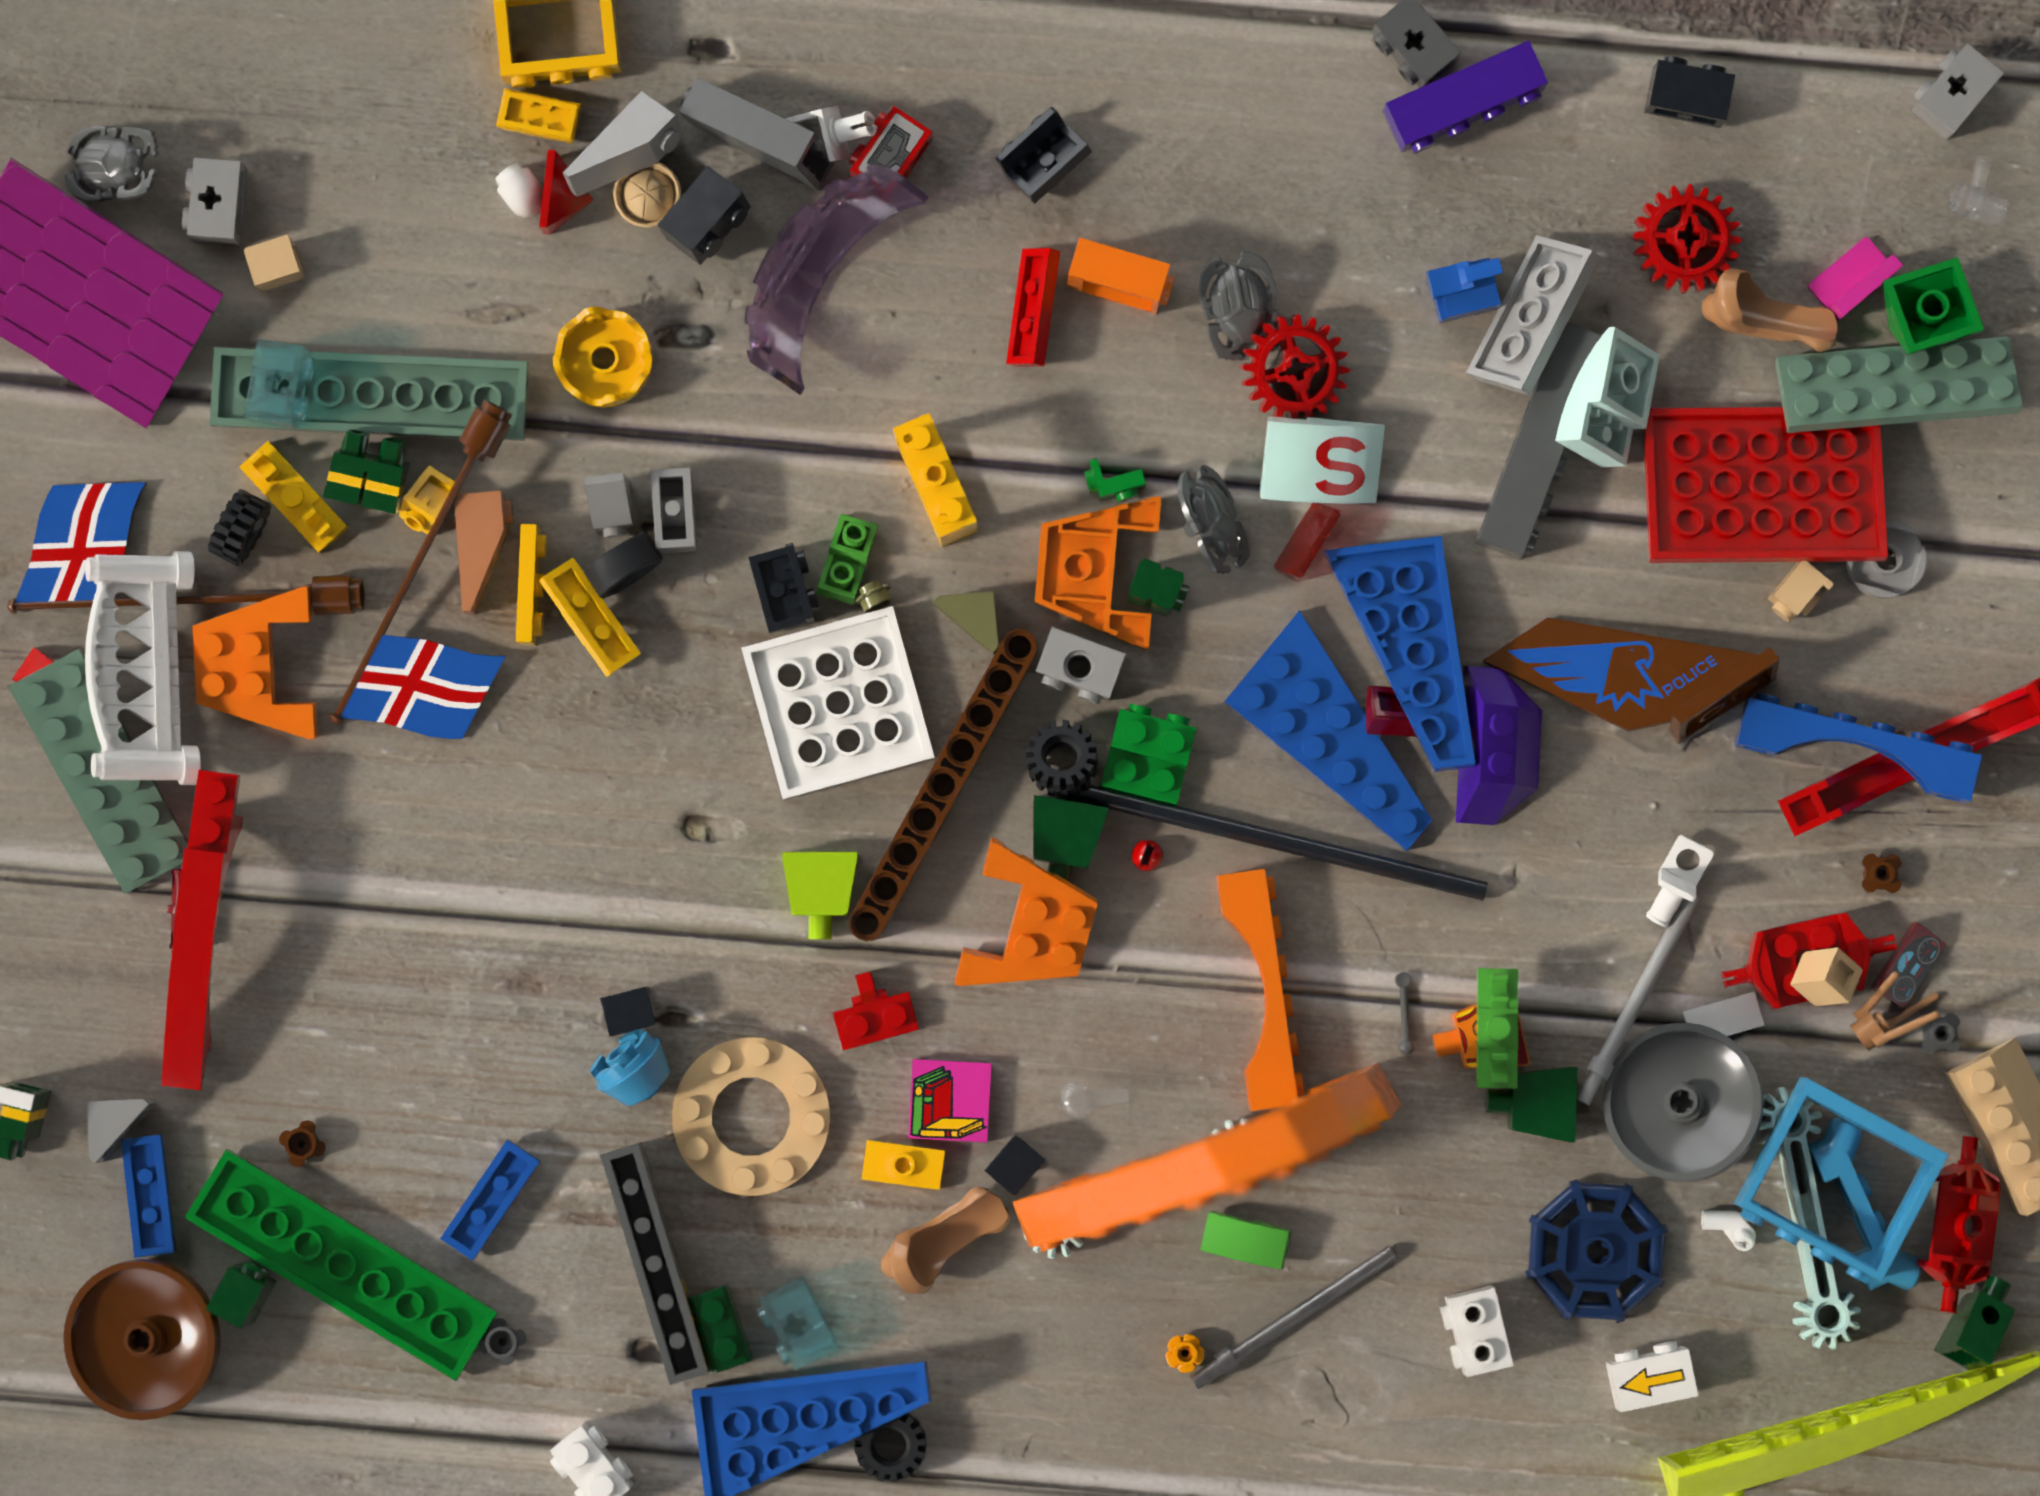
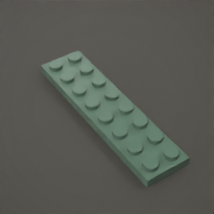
(380, 393)

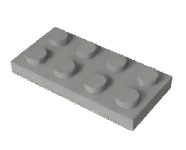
(1533, 315)

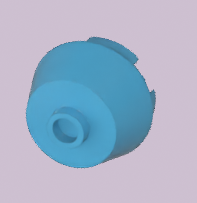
(632, 1069)

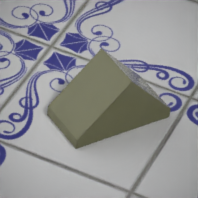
(974, 615)

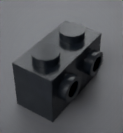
(1689, 92)
(704, 216)

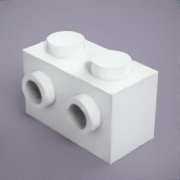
(1482, 1329)
(590, 1464)

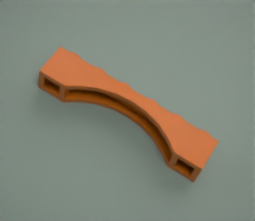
(1247, 907)

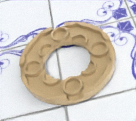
(694, 1116)

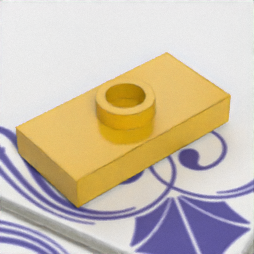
(538, 116)
(903, 1164)

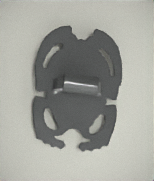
(111, 163)
(1237, 301)
(1212, 515)

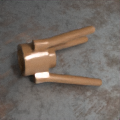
(1876, 1031)

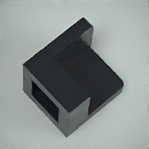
(628, 1011)
(1014, 1164)

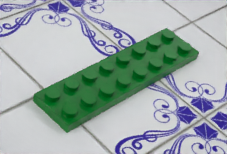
(341, 1264)

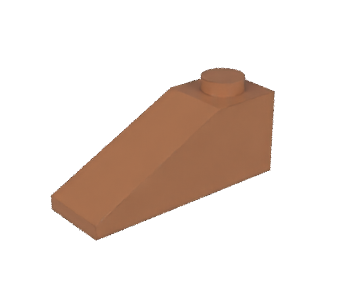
(481, 533)

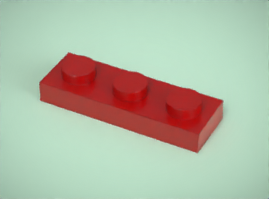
(1033, 307)

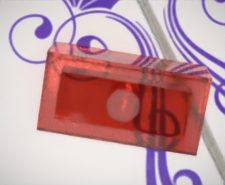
(1306, 540)

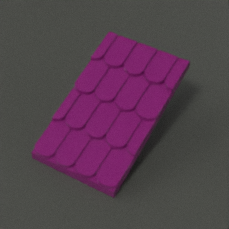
(94, 296)

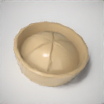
(647, 195)

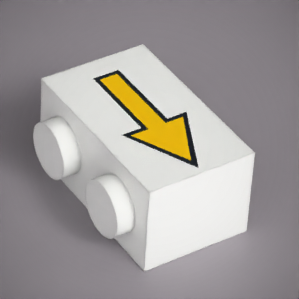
(1651, 1377)

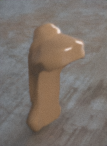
(1745, 310)
(922, 1251)

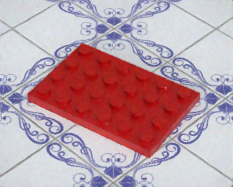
(1750, 492)

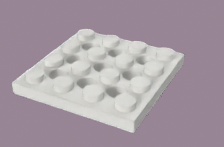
(775, 700)

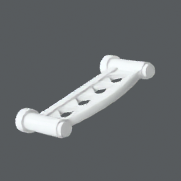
(154, 585)

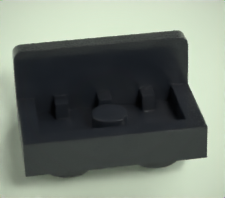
(1042, 155)
(782, 588)

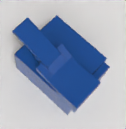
(1465, 288)

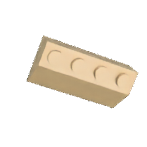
(2004, 1111)

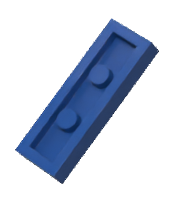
(148, 1196)
(490, 1199)

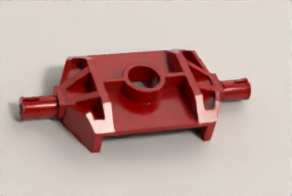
(1775, 953)
(1963, 1193)

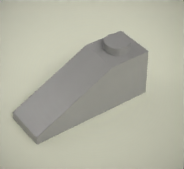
(625, 146)

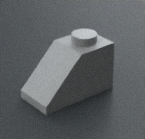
(610, 504)

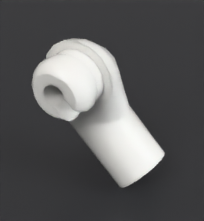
(1733, 1225)

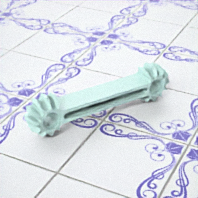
(1807, 1213)

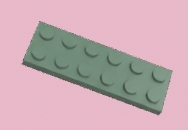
(1897, 387)
(123, 816)

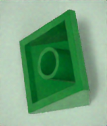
(1930, 306)

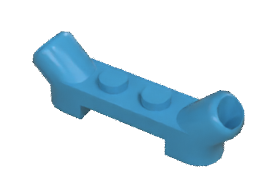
(1832, 1160)

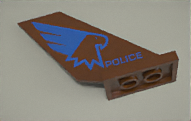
(1635, 676)

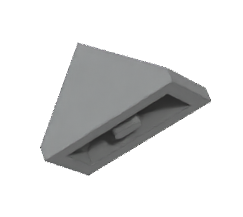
(111, 1122)

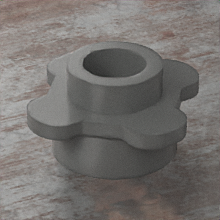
(1949, 1041)
(505, 1352)

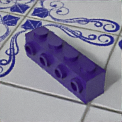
(1465, 97)

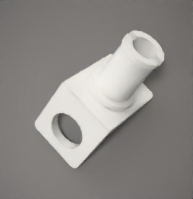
(839, 130)
(1676, 881)

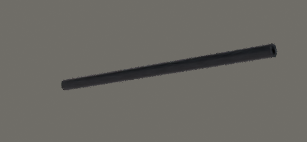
(1281, 841)

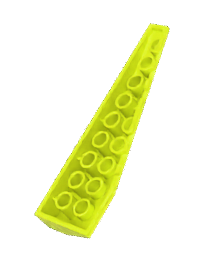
(1832, 1434)

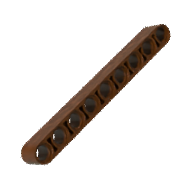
(944, 765)

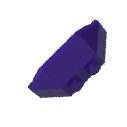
(1505, 747)

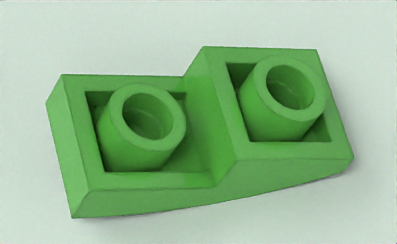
(847, 559)
(1246, 1240)

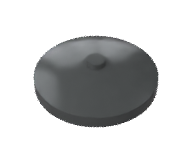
(1683, 1102)

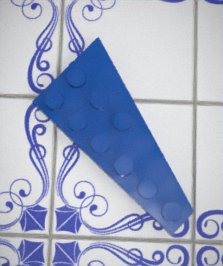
(1409, 621)
(1314, 718)
(775, 1424)

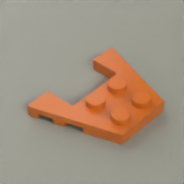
(1079, 565)
(238, 663)
(1046, 928)

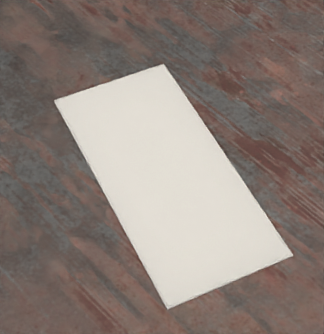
(1728, 1015)

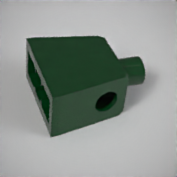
(1065, 833)
(1540, 1104)
(1978, 1326)

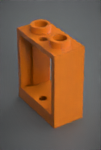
(1120, 276)

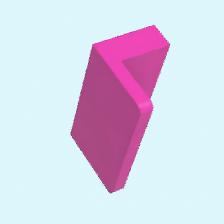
(1853, 277)

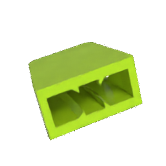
(820, 887)

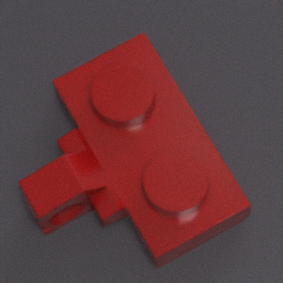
(874, 1015)

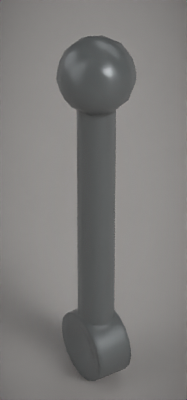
(1403, 981)

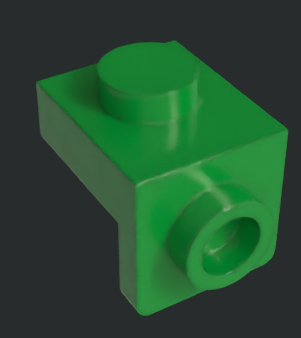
(1122, 487)

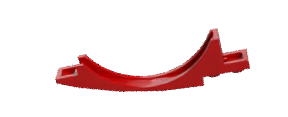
(1878, 774)
(201, 886)

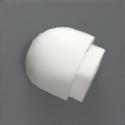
(520, 190)

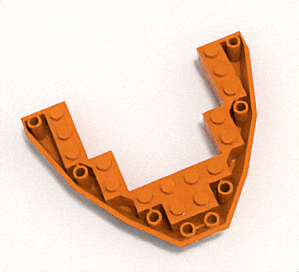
(1215, 1164)

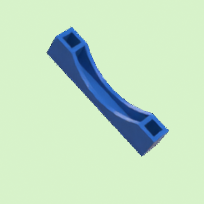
(1937, 768)

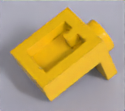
(425, 500)

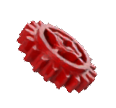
(1668, 238)
(1326, 359)

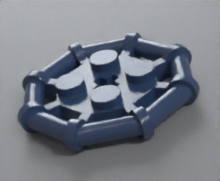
(1579, 1266)

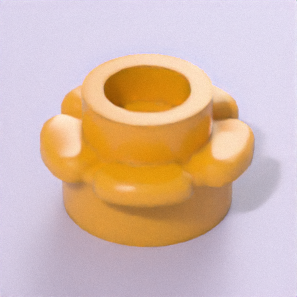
(1190, 1343)

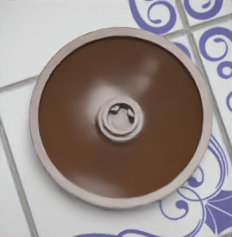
(141, 1339)

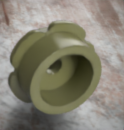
(874, 596)

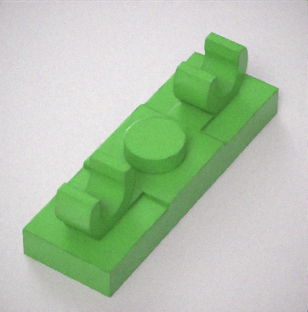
(1497, 1028)

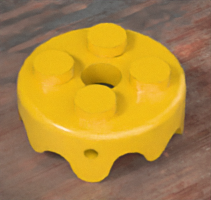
(583, 337)

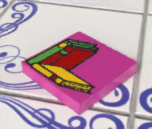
(949, 1100)

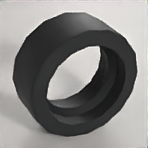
(623, 565)

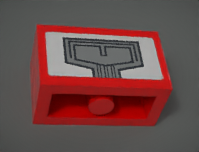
(896, 144)

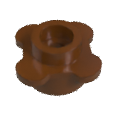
(1889, 865)
(299, 1154)

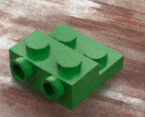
(1148, 754)

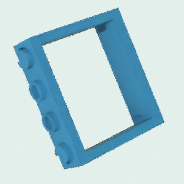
(1931, 1165)

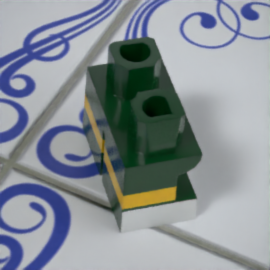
(368, 477)
(20, 1117)

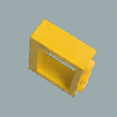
(556, 70)
(935, 479)

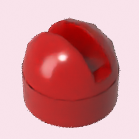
(1155, 858)

